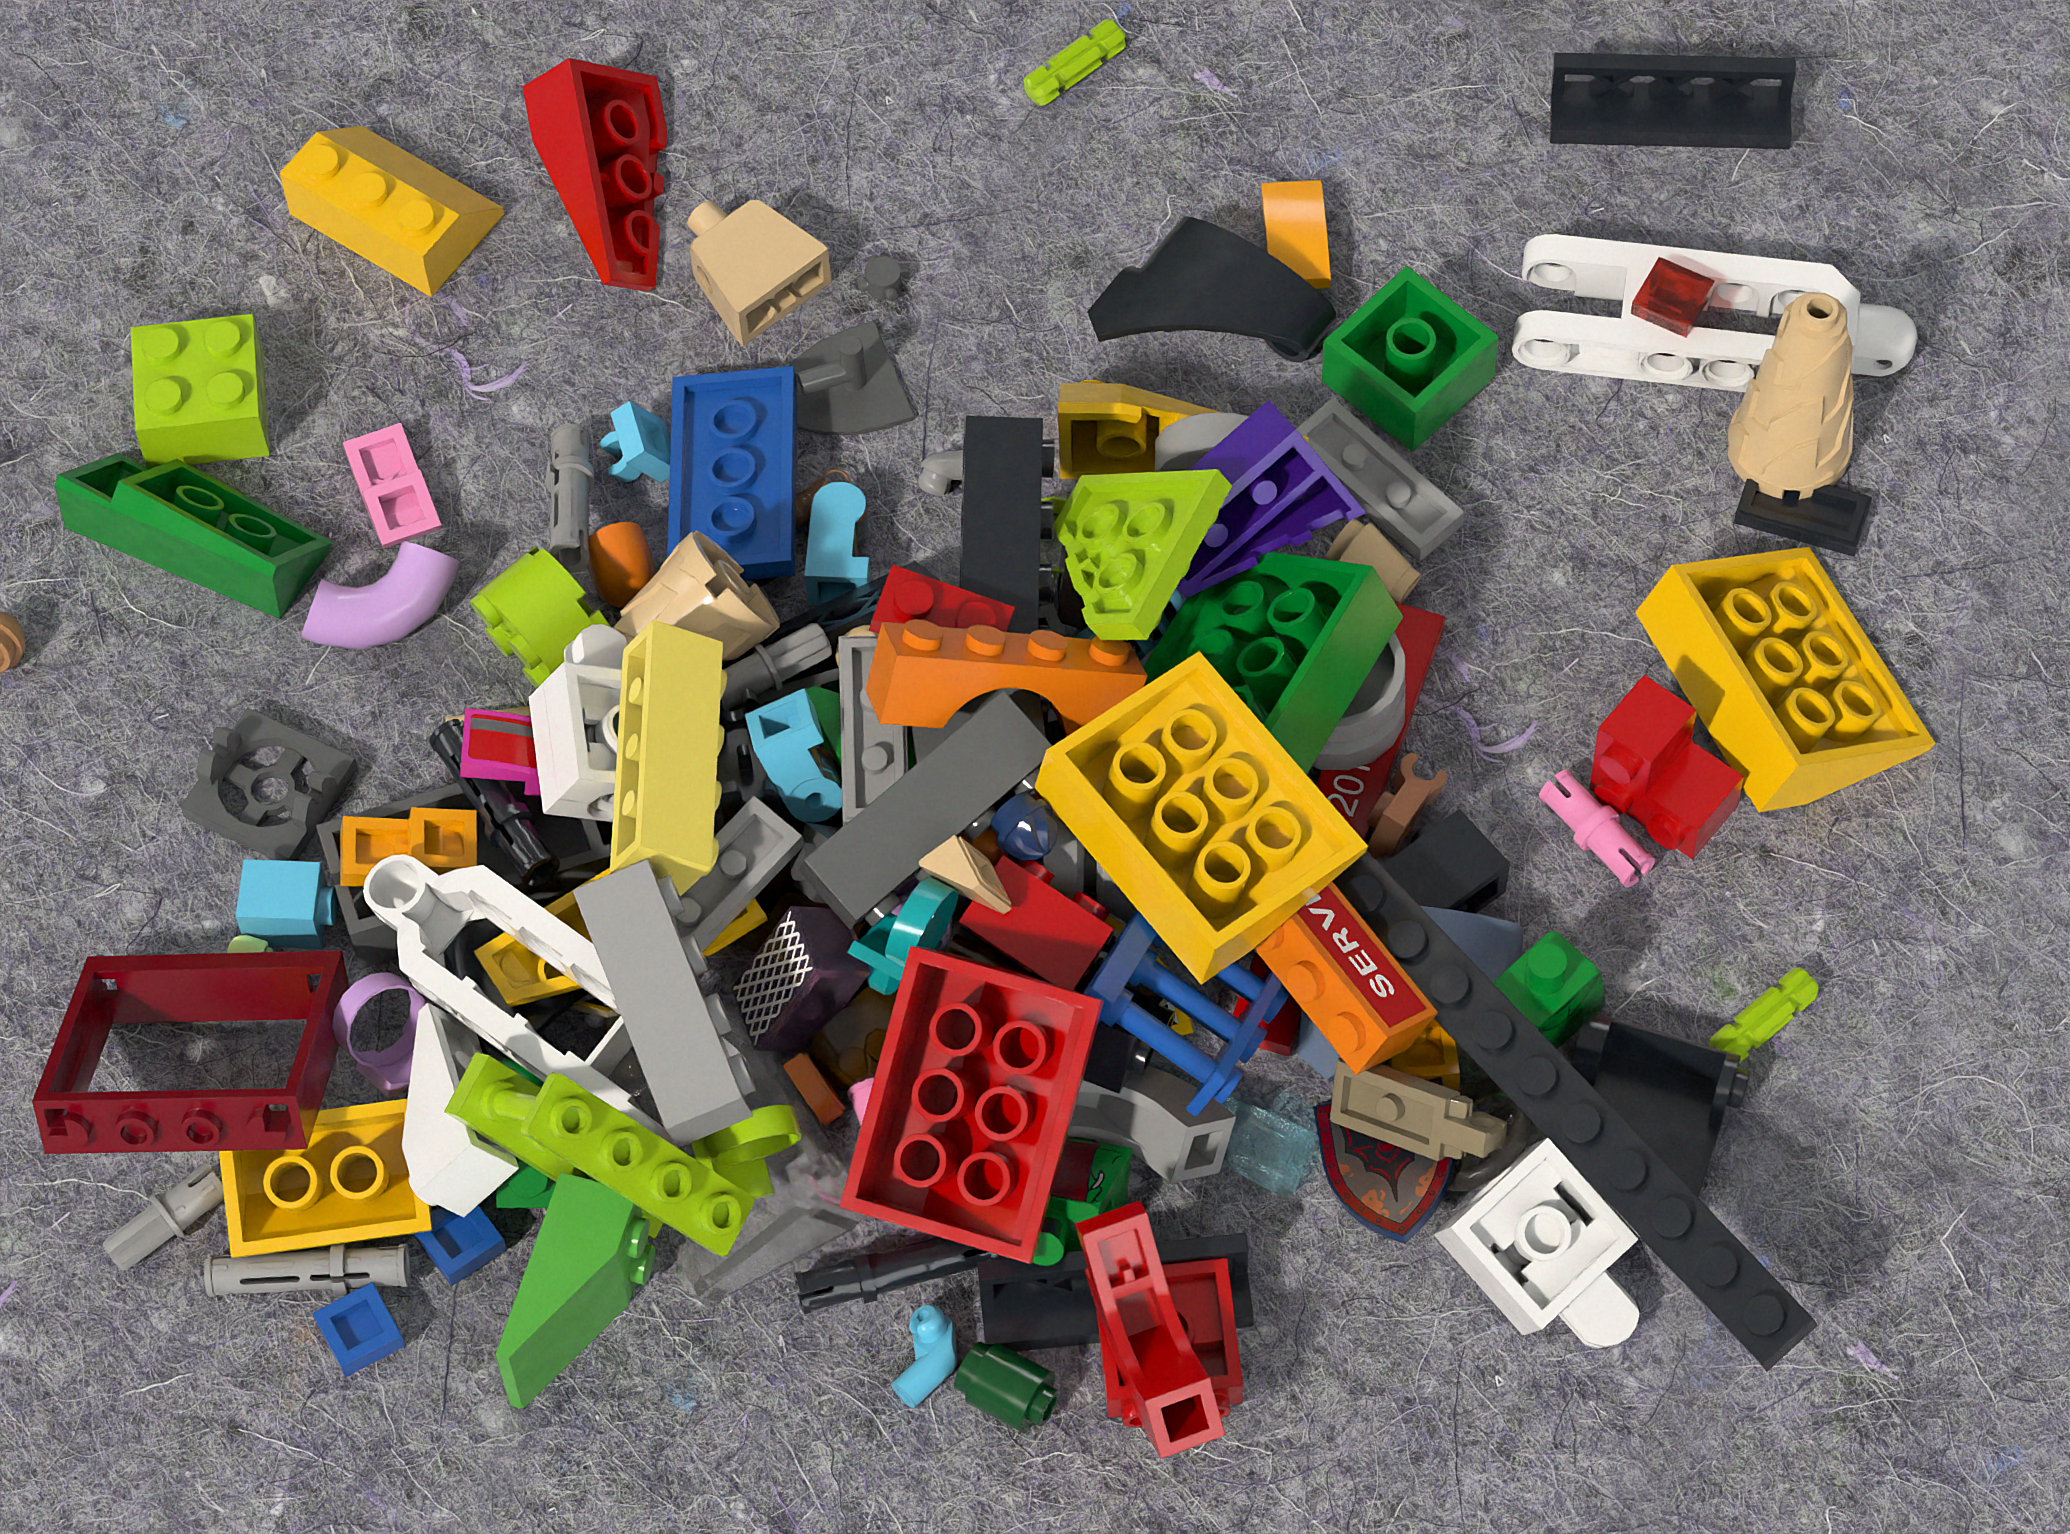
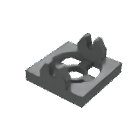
(252, 731)

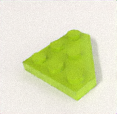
(1135, 542)

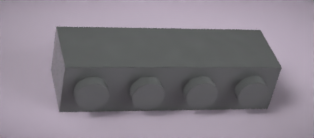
(938, 798)

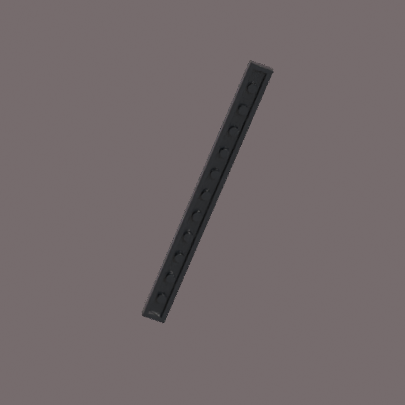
(1580, 1122)

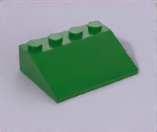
(1287, 641)

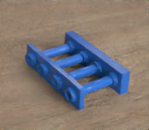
(1135, 963)

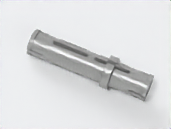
(570, 482)
(308, 1270)

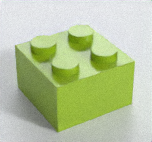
(199, 390)

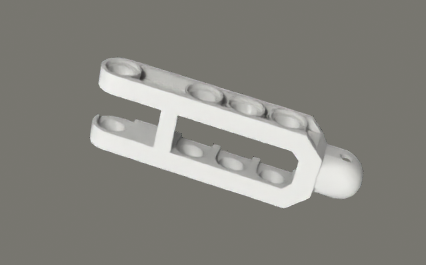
(1630, 345)
(429, 915)

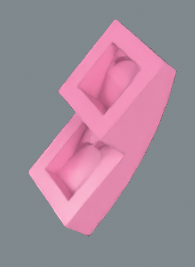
(391, 485)

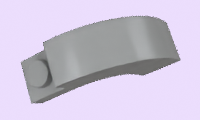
(1154, 1123)

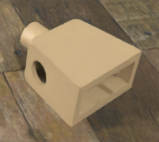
(754, 265)

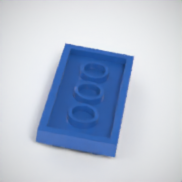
(736, 466)

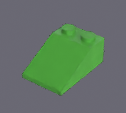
(574, 1284)

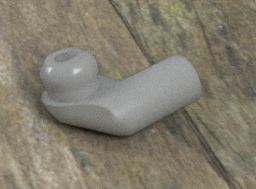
(939, 472)

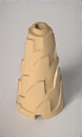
(1798, 410)
(703, 594)

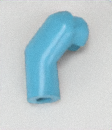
(934, 1355)

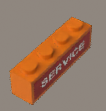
(1347, 981)

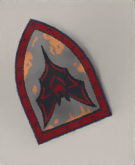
(1380, 1182)

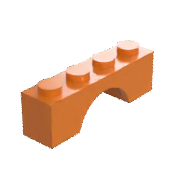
(932, 671)

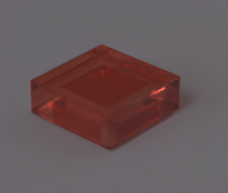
(1672, 297)

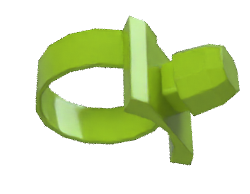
(741, 1148)

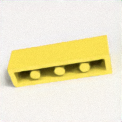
(668, 754)

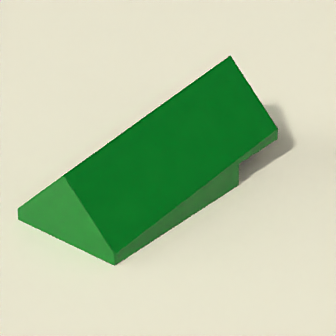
(192, 529)

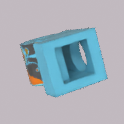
(835, 535)
(785, 743)

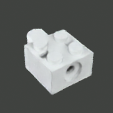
(578, 726)
(1544, 1247)

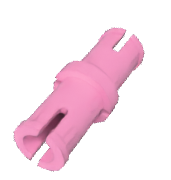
(1596, 828)

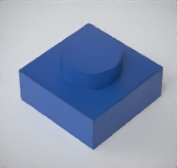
(460, 1243)
(358, 1329)

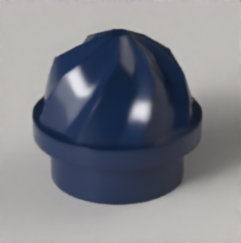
(1025, 827)

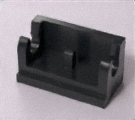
(739, 766)

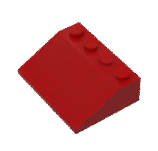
(971, 1103)

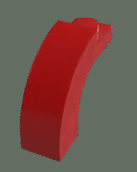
(1145, 1332)

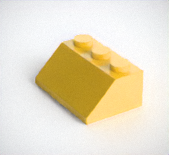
(387, 205)
(334, 1192)

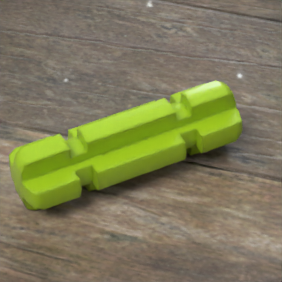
(1074, 62)
(1767, 1013)

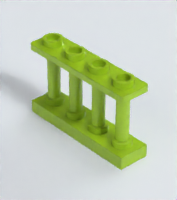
(585, 1137)

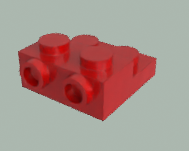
(1207, 1315)

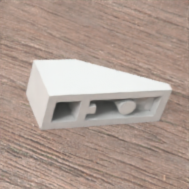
(444, 1157)

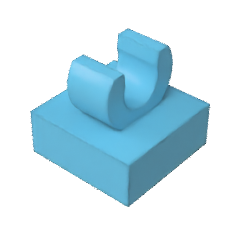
(641, 440)

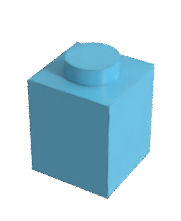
(285, 903)

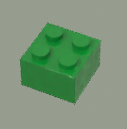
(1409, 358)

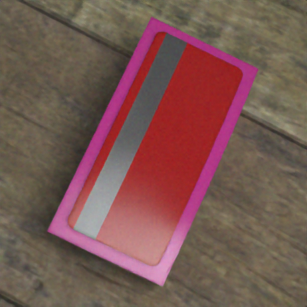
(499, 748)

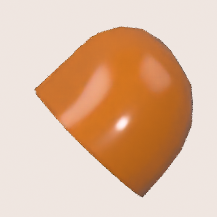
(620, 562)

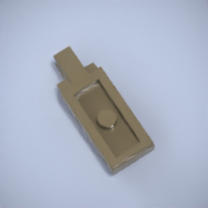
(1413, 1113)

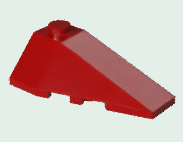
(601, 147)

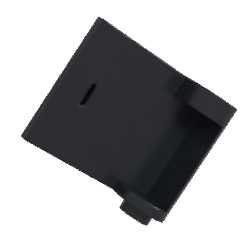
(1662, 1088)

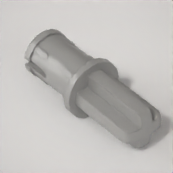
(775, 663)
(165, 1217)

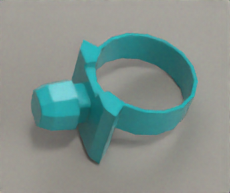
(918, 924)

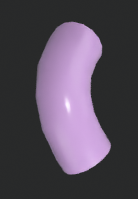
(386, 608)

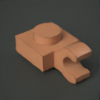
(1397, 814)

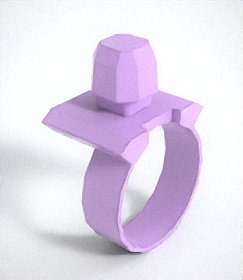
(391, 1067)

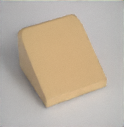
(967, 871)

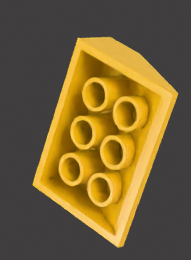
(1781, 675)
(1197, 815)

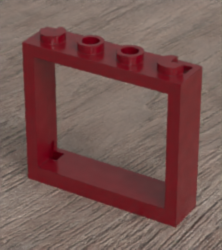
(190, 991)

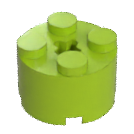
(534, 612)

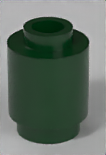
(1007, 1386)

